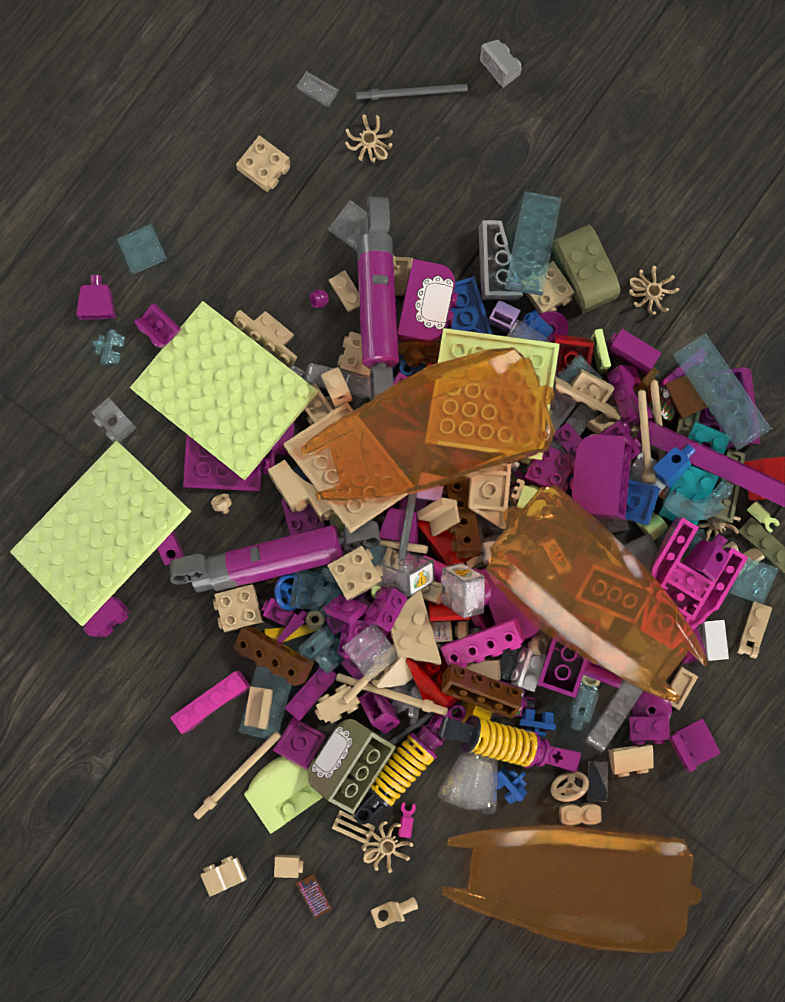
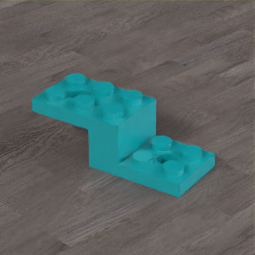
(697, 482)

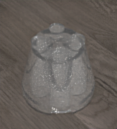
(472, 783)

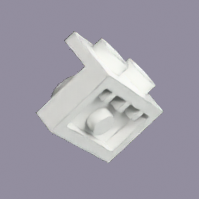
(527, 669)

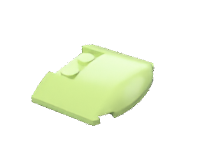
(281, 792)

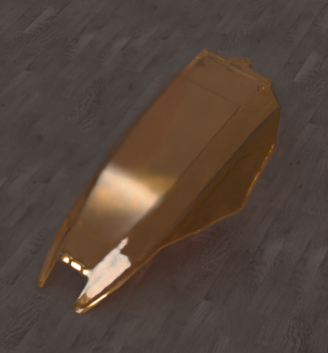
(439, 427)
(590, 592)
(582, 884)

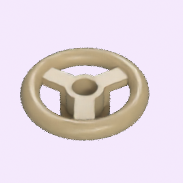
(569, 789)

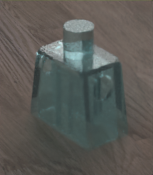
(320, 641)
(587, 698)

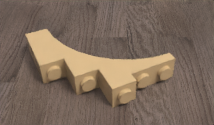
(298, 492)

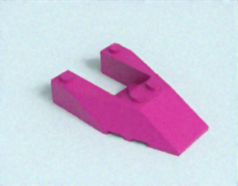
(689, 590)

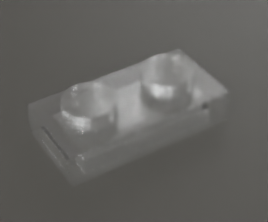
(317, 89)

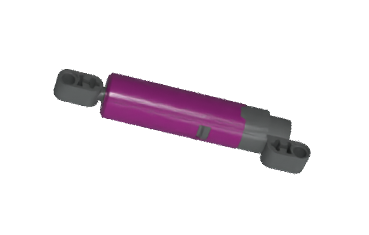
(377, 295)
(271, 558)

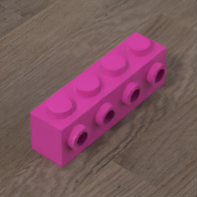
(484, 643)

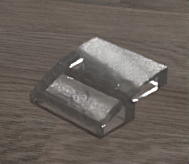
(370, 651)

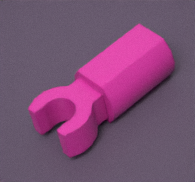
(406, 821)

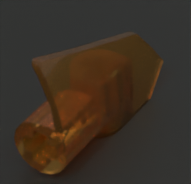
(420, 352)

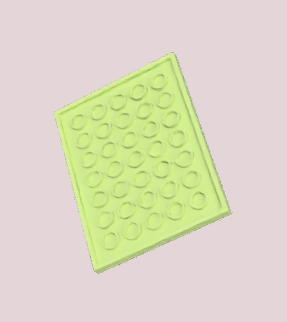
(224, 390)
(100, 532)

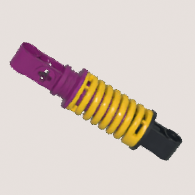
(507, 743)
(405, 767)

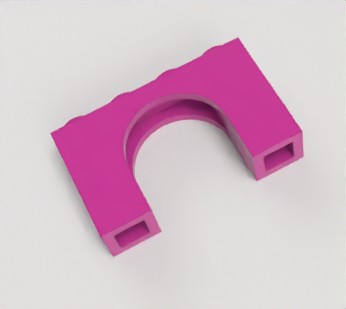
(211, 700)

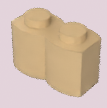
(572, 814)
(223, 876)

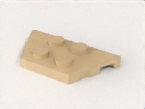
(490, 495)
(413, 632)

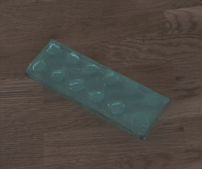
(533, 243)
(721, 391)

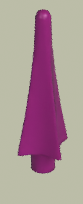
(295, 622)

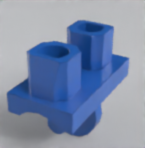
(546, 721)
(514, 783)

